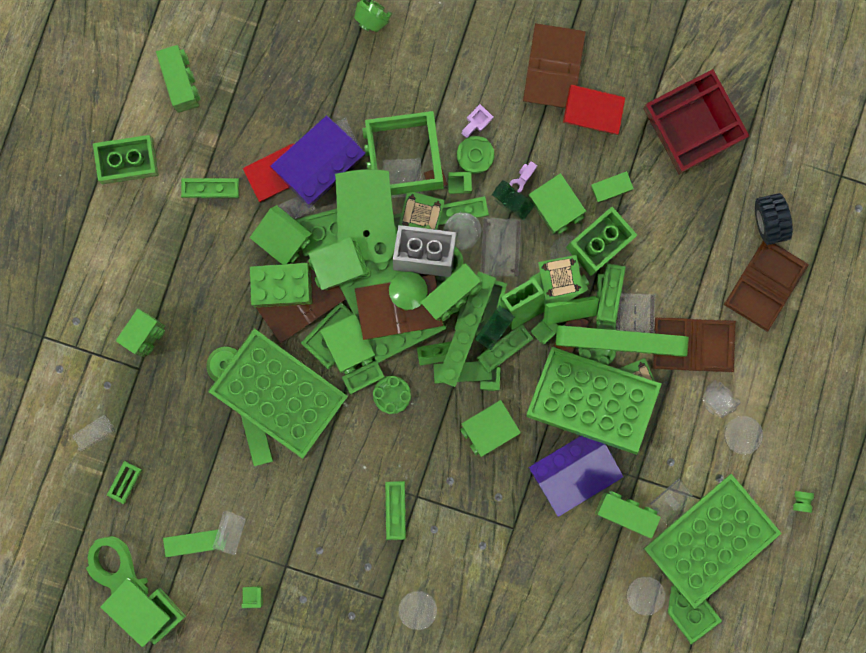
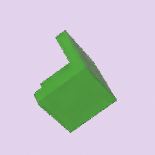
(459, 183)
(544, 332)
(494, 384)
(252, 597)

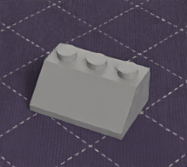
(424, 251)

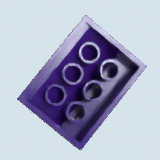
(316, 158)
(575, 473)

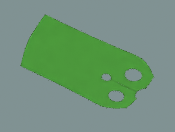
(366, 205)

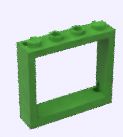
(399, 122)

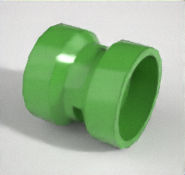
(803, 501)

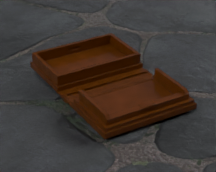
(553, 64)
(766, 285)
(383, 318)
(288, 320)
(709, 344)

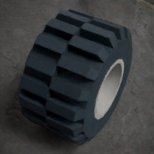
(773, 218)

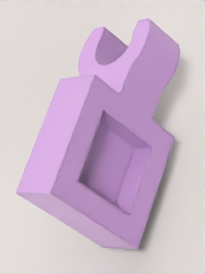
(478, 120)
(526, 172)

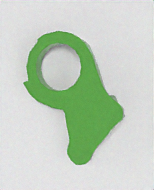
(126, 569)

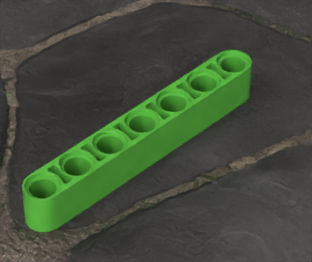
(622, 341)

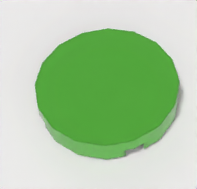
(475, 154)

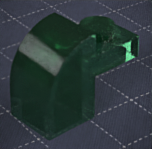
(512, 200)
(495, 327)

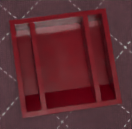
(695, 121)

